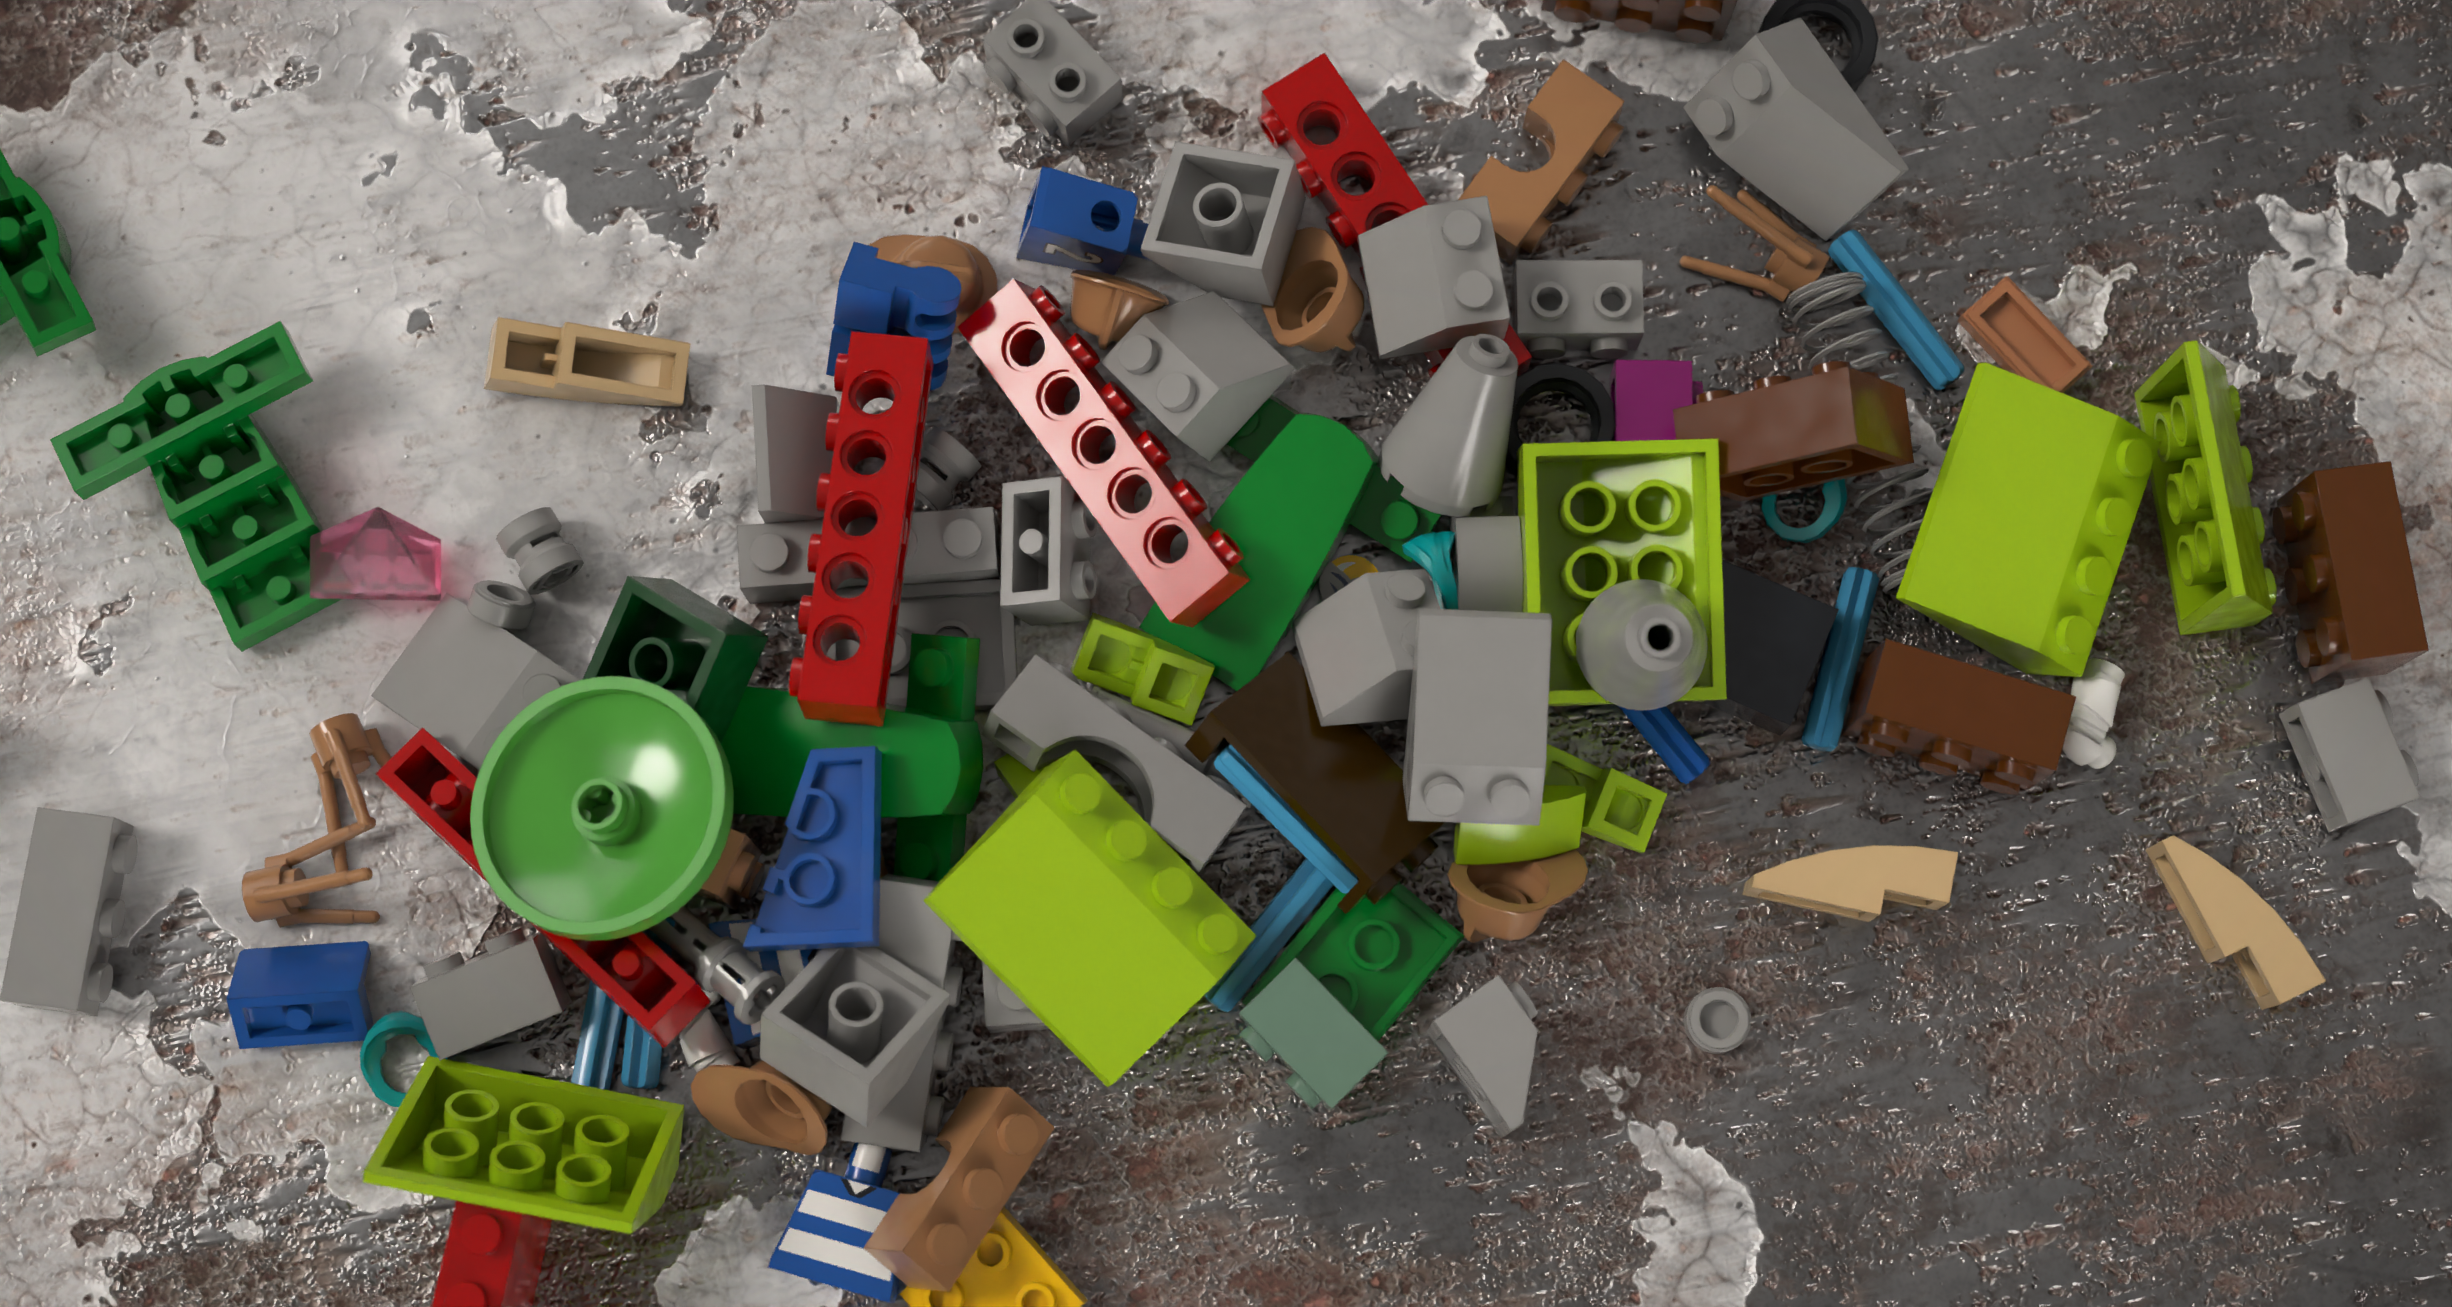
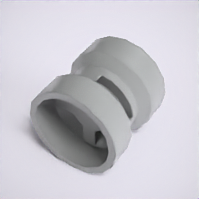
(947, 466)
(539, 550)

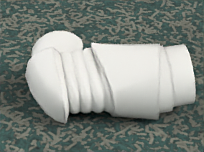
(2093, 714)
(704, 1040)

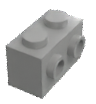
(1051, 70)
(1578, 306)
(1046, 552)
(2350, 754)
(489, 993)

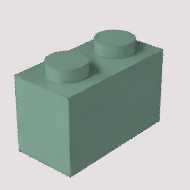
(1310, 1036)

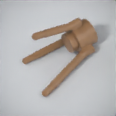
(1793, 261)
(343, 753)
(281, 891)

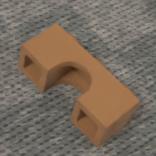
(1573, 122)
(937, 1230)

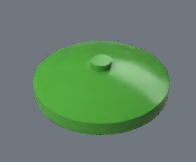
(602, 808)

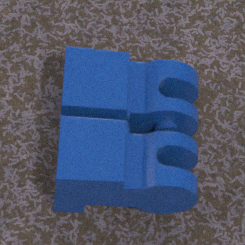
(895, 301)

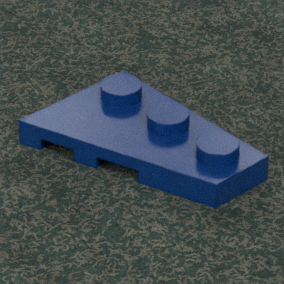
(829, 864)

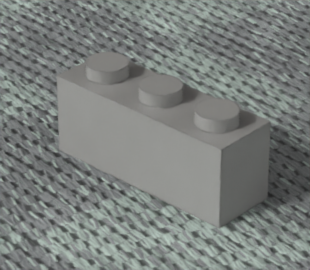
(69, 912)

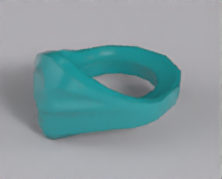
(1835, 502)
(1433, 554)
(375, 1047)

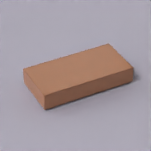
(2023, 338)

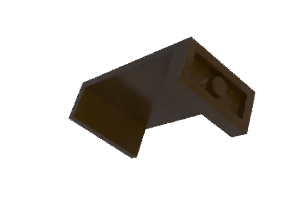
(1325, 773)

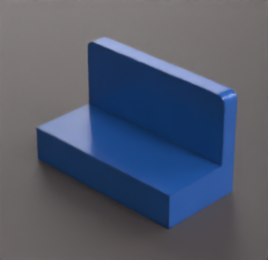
(300, 995)

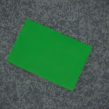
(1372, 955)

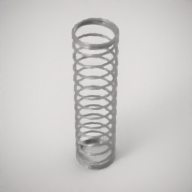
(1857, 285)

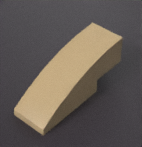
(585, 364)
(1858, 879)
(2234, 921)

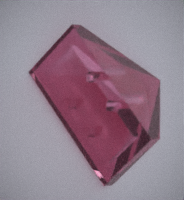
(375, 560)

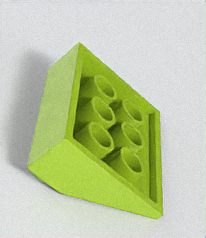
(2204, 494)
(1616, 517)
(2028, 522)
(1090, 917)
(531, 1146)

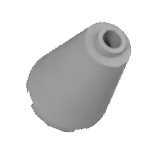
(1456, 431)
(1616, 651)

